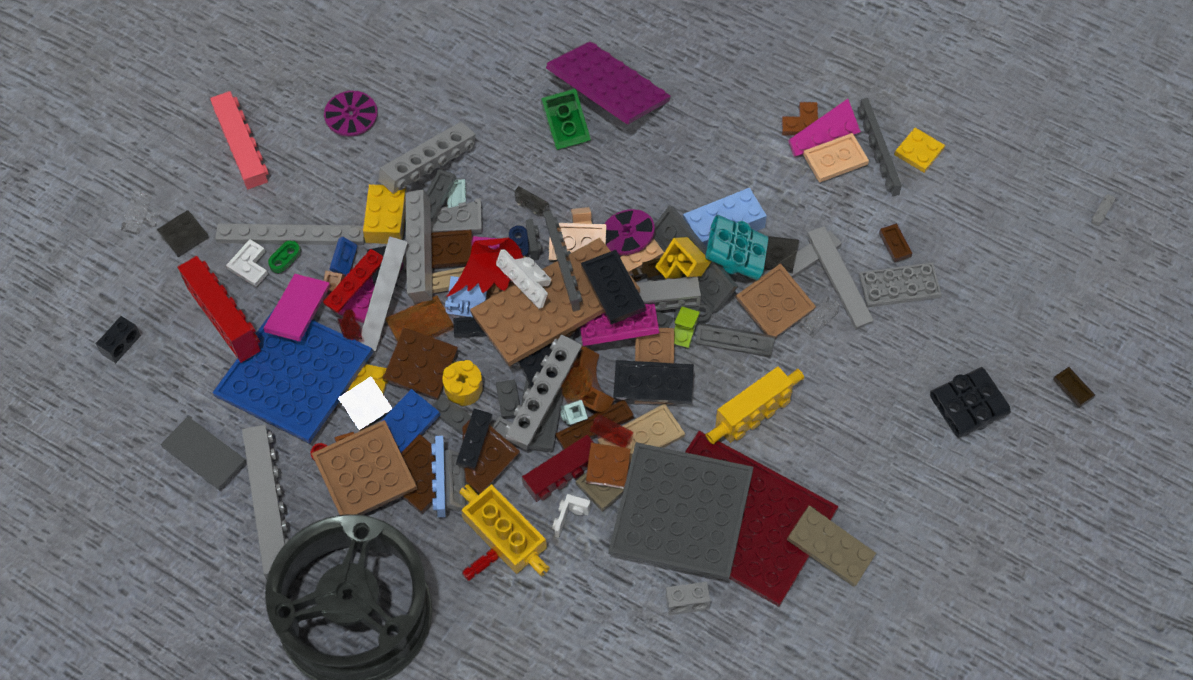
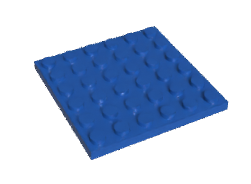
(293, 380)

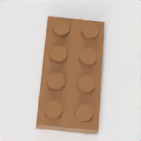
(655, 349)

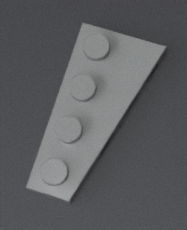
(460, 217)

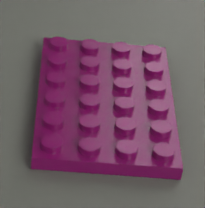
(608, 82)

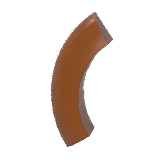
(595, 398)

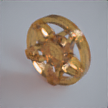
(577, 383)

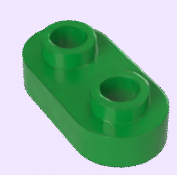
(282, 256)

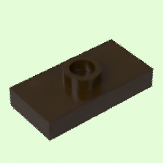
(1074, 387)

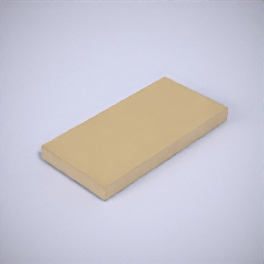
(653, 428)

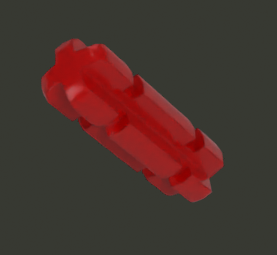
(480, 564)

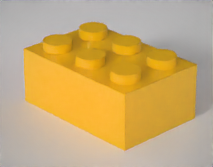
(384, 214)

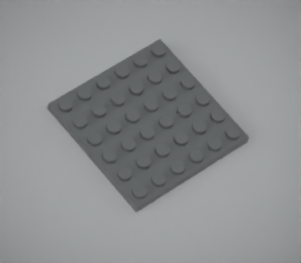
(681, 511)

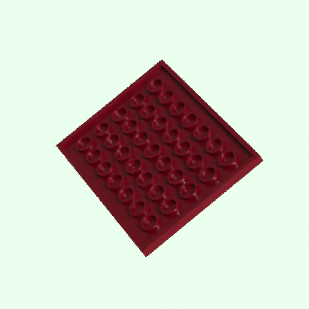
(774, 504)

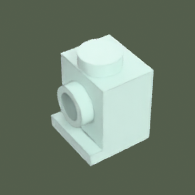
(573, 412)

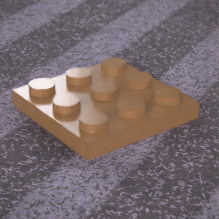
(775, 301)

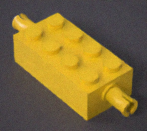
(754, 405)
(504, 529)

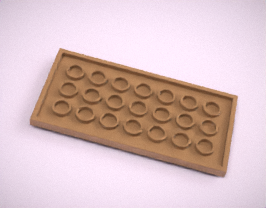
(522, 328)

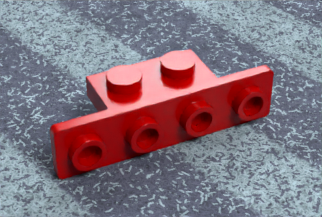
(353, 281)

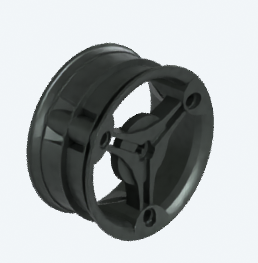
(342, 581)

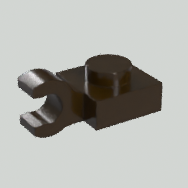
(648, 270)

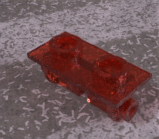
(349, 326)
(611, 431)

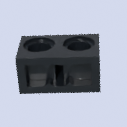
(118, 339)

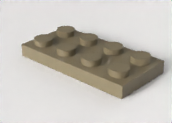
(831, 546)

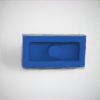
(343, 256)

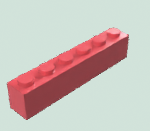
(239, 140)

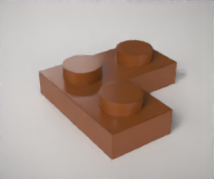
(807, 115)

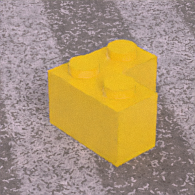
(682, 258)

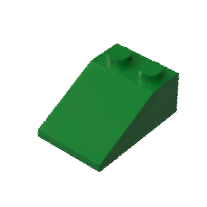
(565, 119)

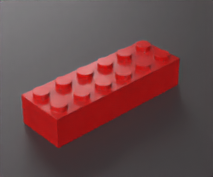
(220, 308)

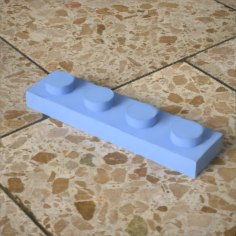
(438, 484)

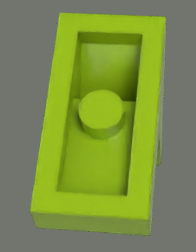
(685, 326)

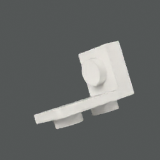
(576, 504)

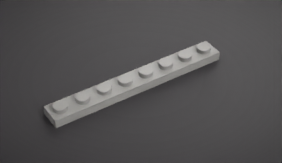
(281, 233)

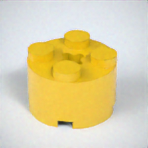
(462, 382)

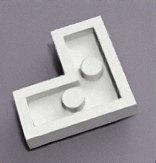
(245, 265)

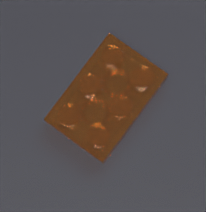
(425, 317)

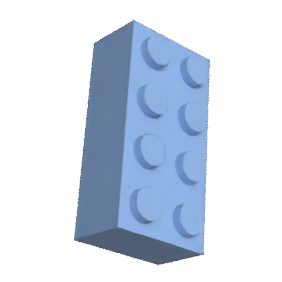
(736, 207)

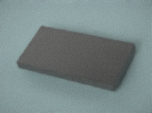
(203, 453)

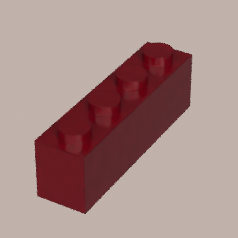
(558, 470)

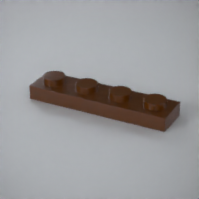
(617, 413)

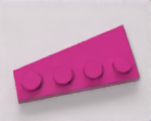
(832, 125)

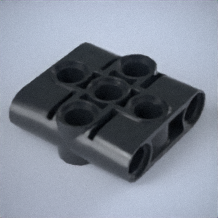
(974, 386)

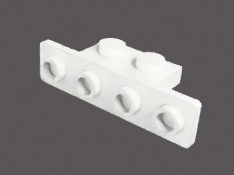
(525, 276)

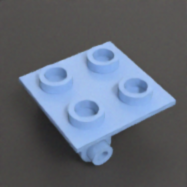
(463, 300)

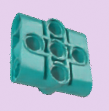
(737, 247)

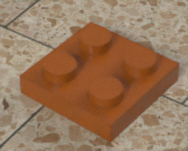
(607, 465)

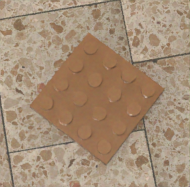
(364, 470)

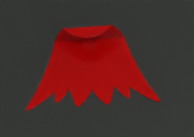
(482, 265)

